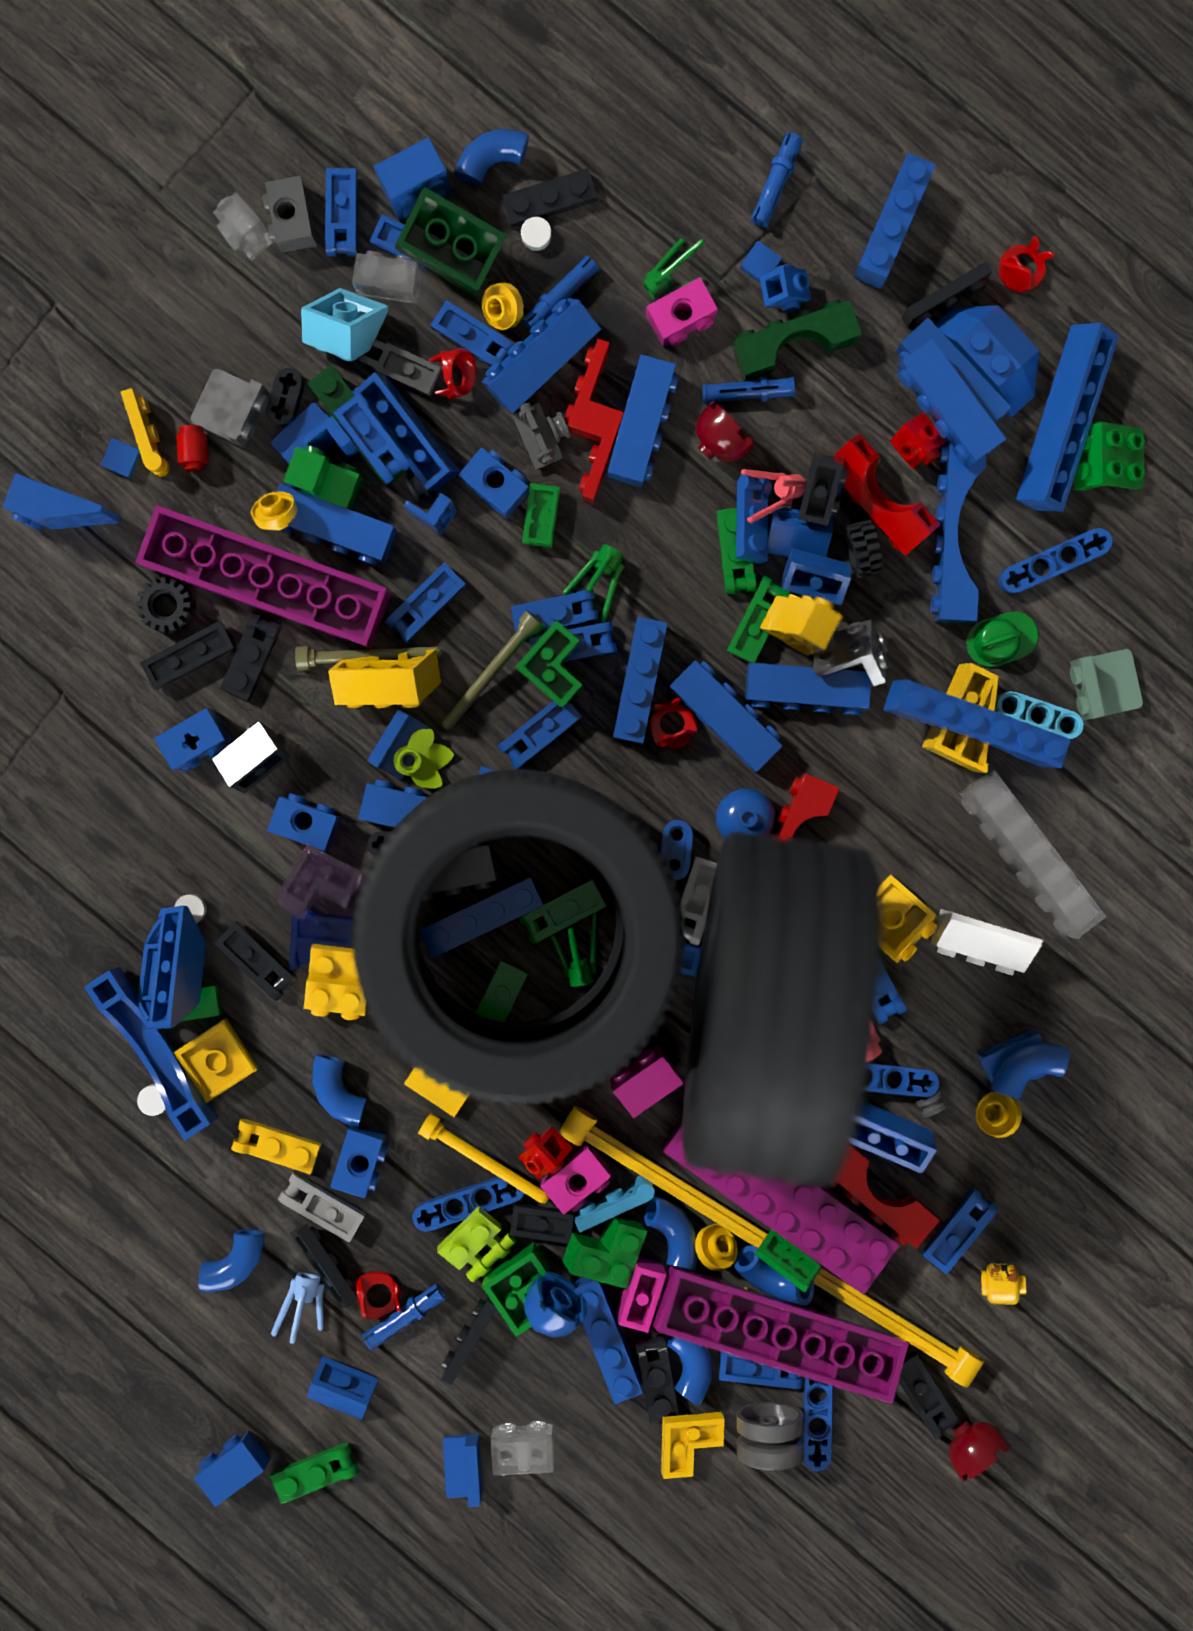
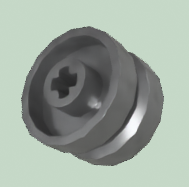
(770, 1435)

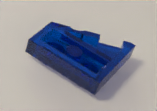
(318, 929)

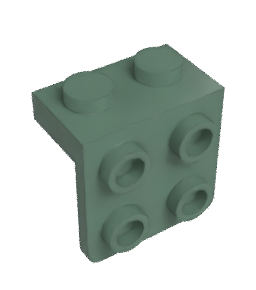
(1106, 684)

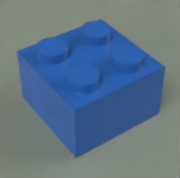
(408, 173)

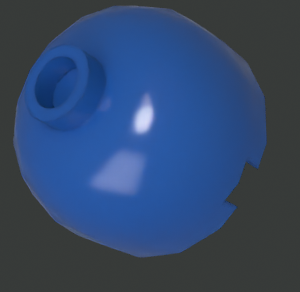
(745, 812)
(553, 1306)

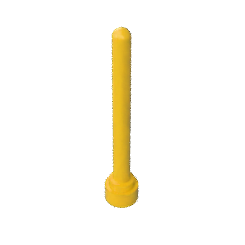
(434, 1129)

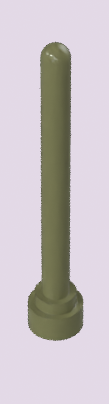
(528, 626)
(310, 658)

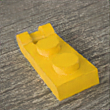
(145, 434)
(277, 1146)

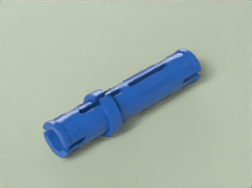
(782, 167)
(564, 289)
(784, 386)
(414, 1309)

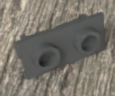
(537, 435)

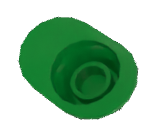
(1002, 639)

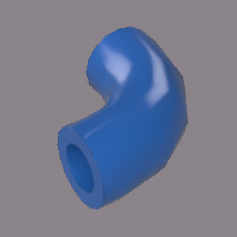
(490, 149)
(1026, 1064)
(333, 1094)
(676, 1228)
(236, 1266)
(769, 1280)
(696, 1369)

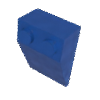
(46, 506)

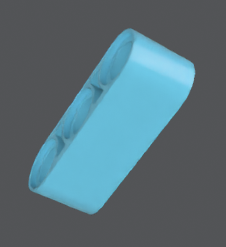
(1051, 713)

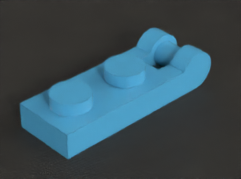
(615, 1203)

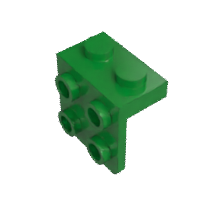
(1111, 458)

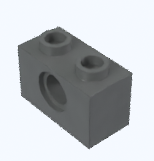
(284, 196)

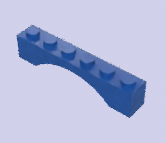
(955, 592)
(974, 721)
(118, 1003)

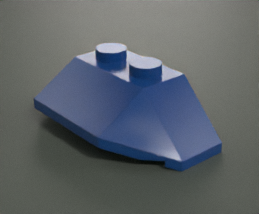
(995, 349)
(171, 968)

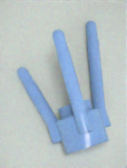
(305, 1288)

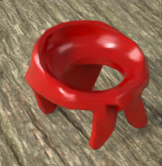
(1018, 277)
(467, 366)
(676, 740)
(367, 1281)

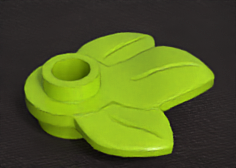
(427, 759)

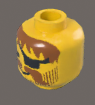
(1002, 1284)

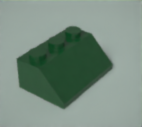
(449, 241)

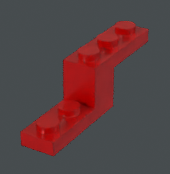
(594, 421)

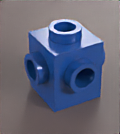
(785, 288)

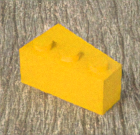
(801, 622)
(385, 682)
(980, 688)

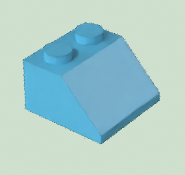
(342, 323)

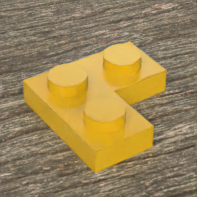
(684, 1434)

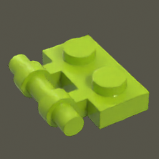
(469, 1238)

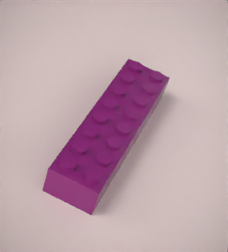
(263, 577)
(807, 1218)
(780, 1334)

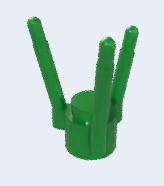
(658, 279)
(605, 563)
(579, 971)

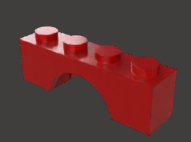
(901, 523)
(810, 799)
(906, 1216)

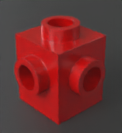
(918, 441)
(545, 1152)

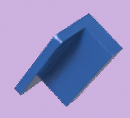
(300, 427)
(328, 434)
(438, 516)
(790, 532)
(394, 737)
(342, 1387)
(463, 1468)

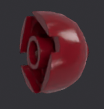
(721, 435)
(975, 1448)

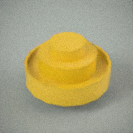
(502, 306)
(274, 511)
(998, 1115)
(716, 1247)

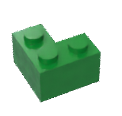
(316, 476)
(545, 663)
(611, 1257)
(510, 1283)

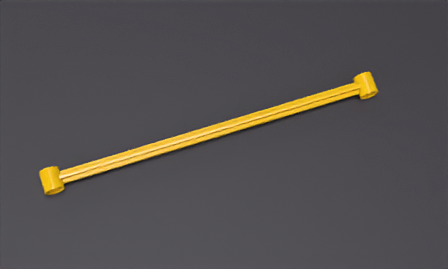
(579, 1127)

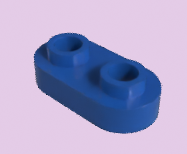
(677, 849)

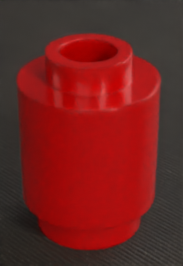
(192, 448)

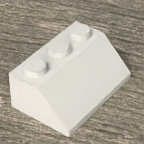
(984, 943)

